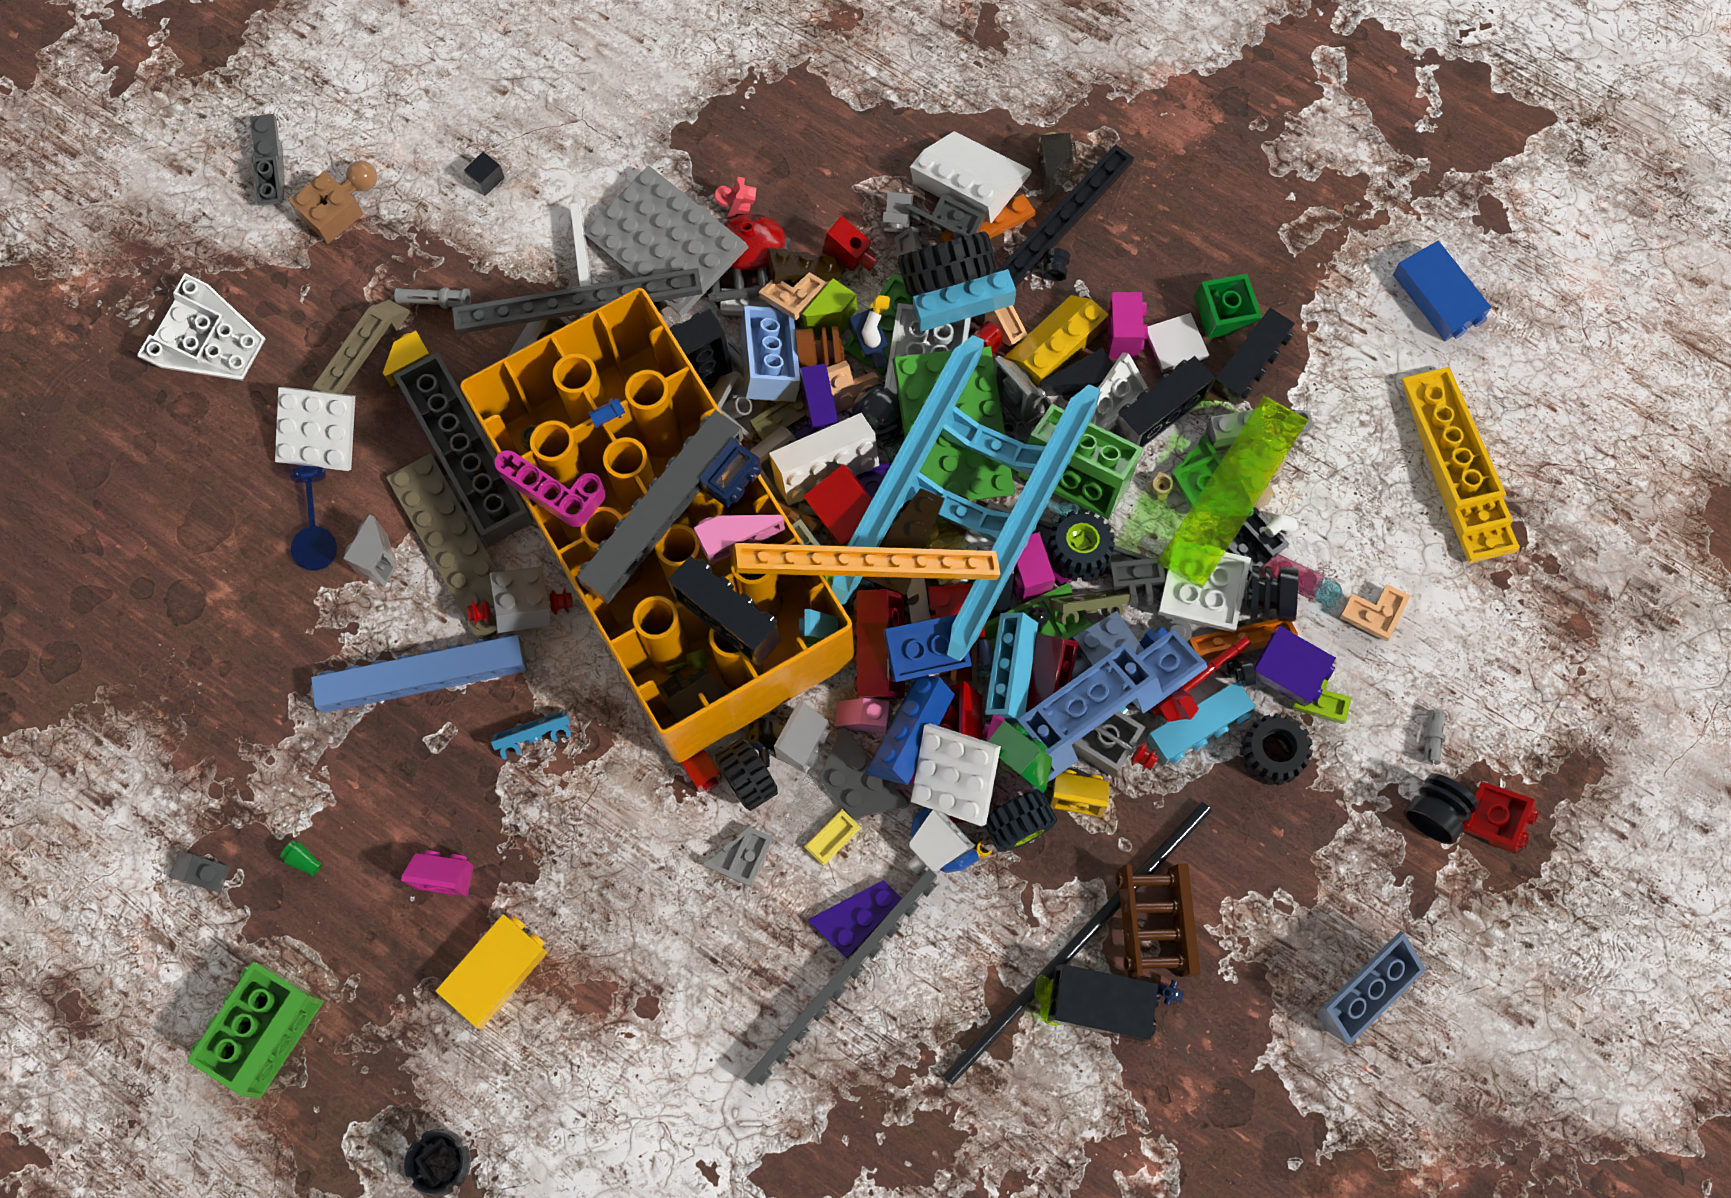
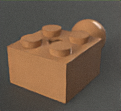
(329, 205)

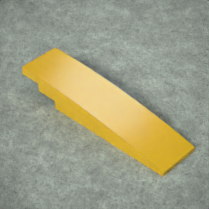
(1460, 465)

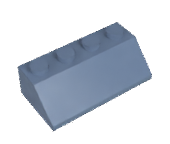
(1372, 990)

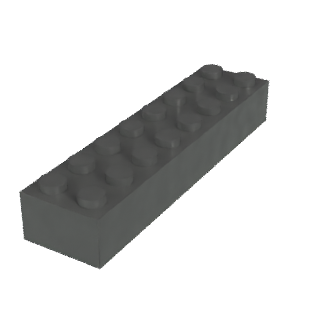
(462, 448)

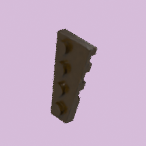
(911, 531)

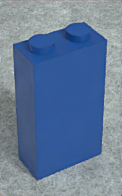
(1442, 291)

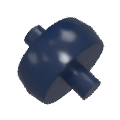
(1171, 992)

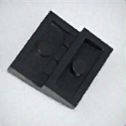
(1255, 544)

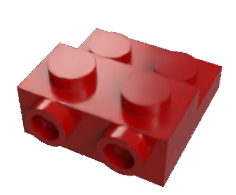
(1502, 817)

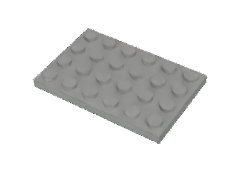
(661, 231)

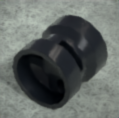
(1057, 260)

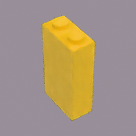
(492, 970)

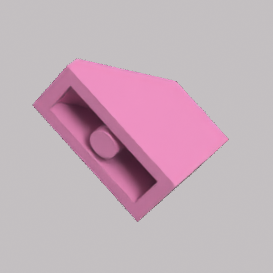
(863, 715)

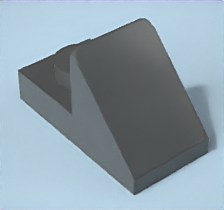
(199, 872)

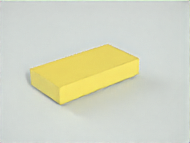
(832, 837)

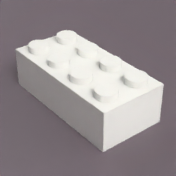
(813, 458)

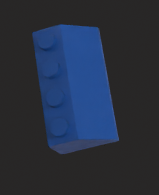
(900, 747)

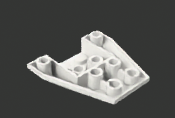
(203, 335)

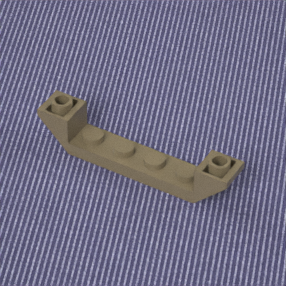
(359, 345)

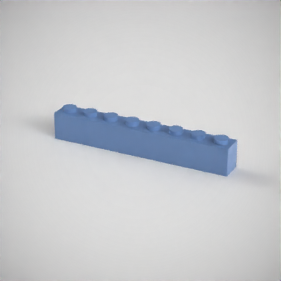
(419, 673)

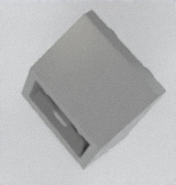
(371, 553)

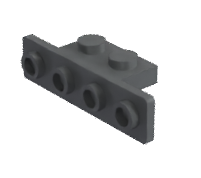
(952, 216)

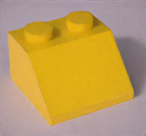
(1080, 794)

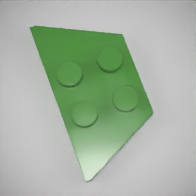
(1197, 470)

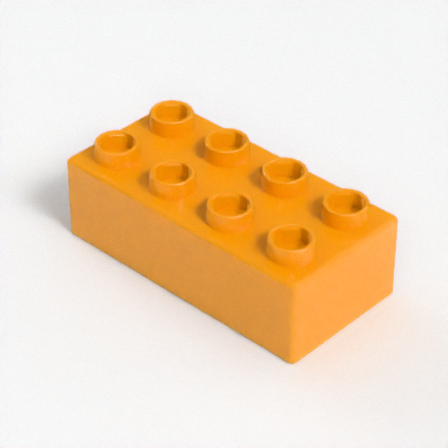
(634, 357)

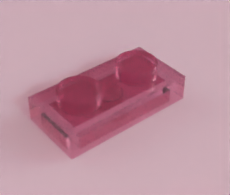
(1307, 578)

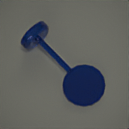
(312, 546)

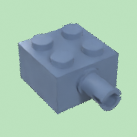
(1102, 640)

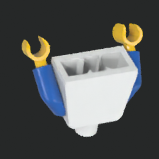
(941, 844)

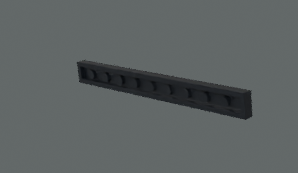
(1065, 216)

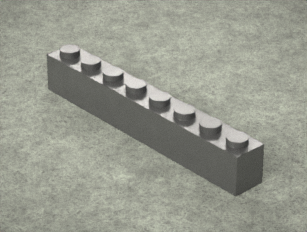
(657, 510)

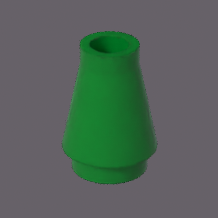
(300, 858)

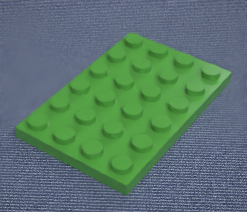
(948, 463)

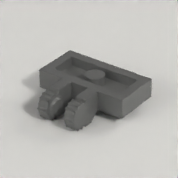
(1137, 574)

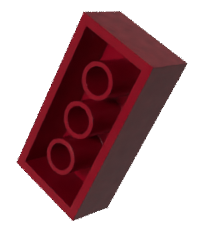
(876, 612)

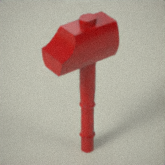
(1180, 703)

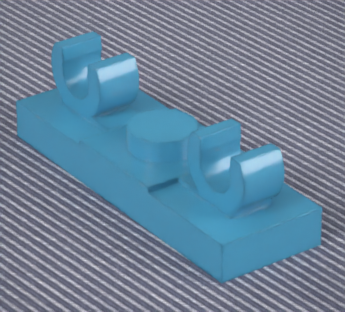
(531, 732)

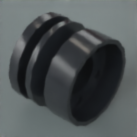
(1273, 593)
(1441, 808)

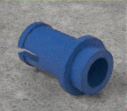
(607, 412)

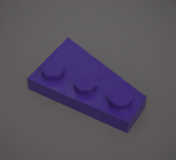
(855, 918)

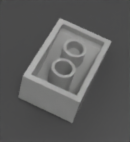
(1017, 390)

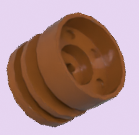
(819, 351)

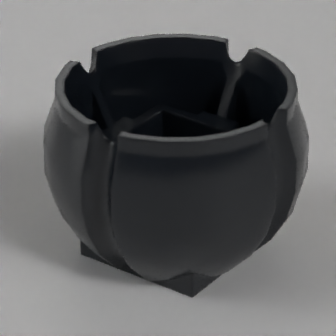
(880, 410)
(420, 1173)

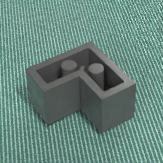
(682, 693)

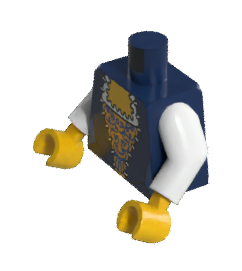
(868, 332)

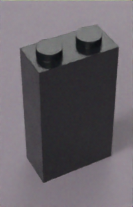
(1103, 1002)

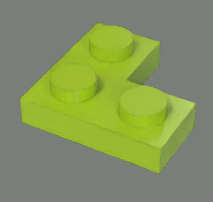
(1328, 706)

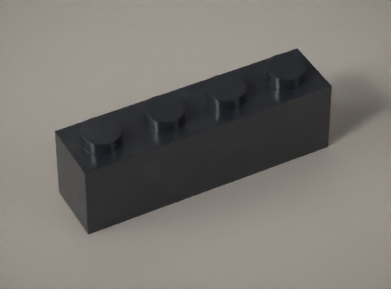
(1253, 356)

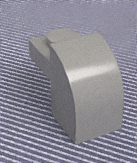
(897, 216)

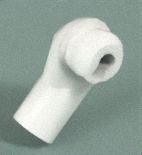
(1281, 522)

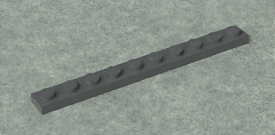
(572, 301)
(835, 988)

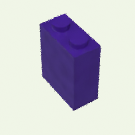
(817, 398)
(1294, 666)

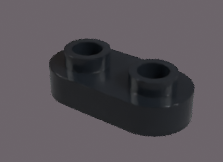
(1242, 670)

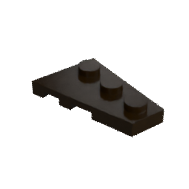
(796, 265)

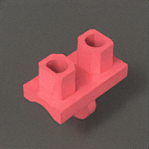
(738, 198)

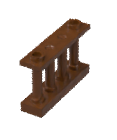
(1183, 915)

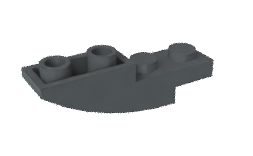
(268, 160)

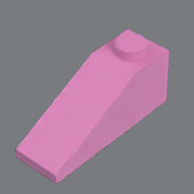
(722, 532)

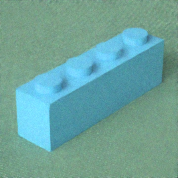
(964, 300)
(1011, 666)
(1211, 719)

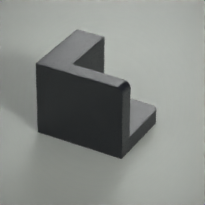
(485, 172)

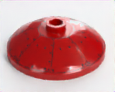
(760, 235)

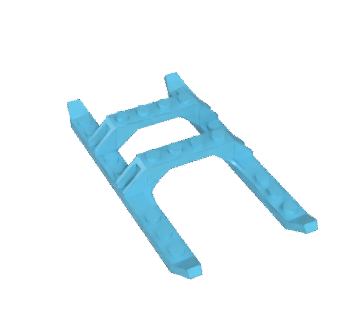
(1006, 530)

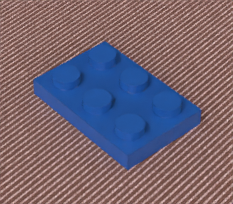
(921, 649)

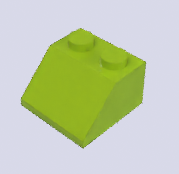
(830, 309)

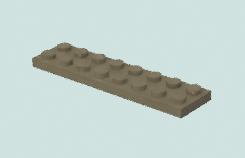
(447, 536)

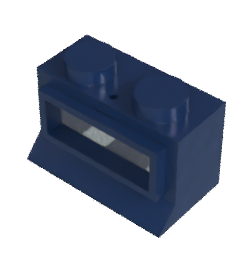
(730, 473)

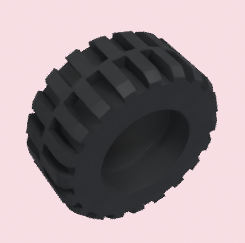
(947, 264)

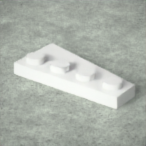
(1118, 388)

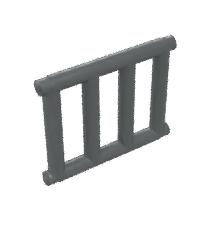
(741, 292)

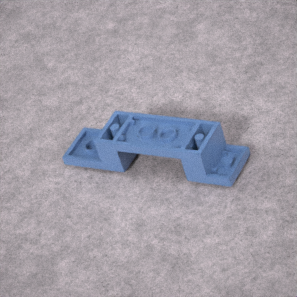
(1105, 690)

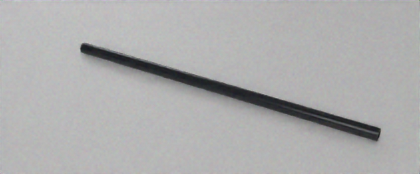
(1073, 947)

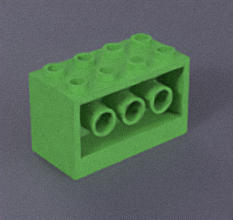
(1098, 468)
(254, 1031)

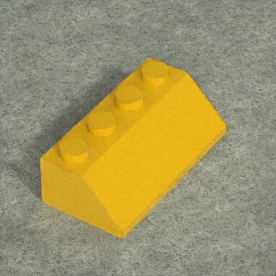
(1059, 338)

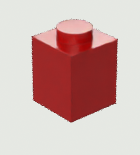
(702, 771)

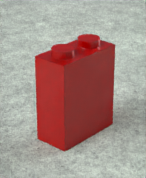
(840, 503)

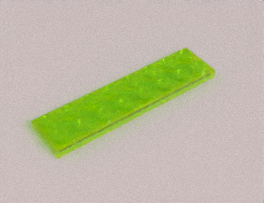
(1232, 492)

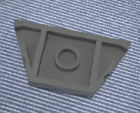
(851, 786)

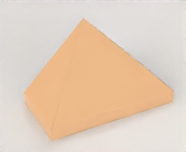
(1008, 323)

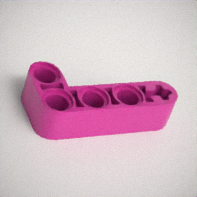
(546, 485)

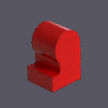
(991, 335)

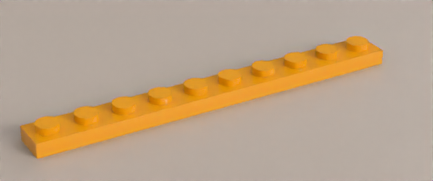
(864, 561)

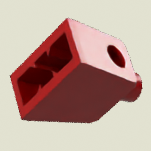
(849, 246)

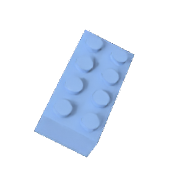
(769, 354)

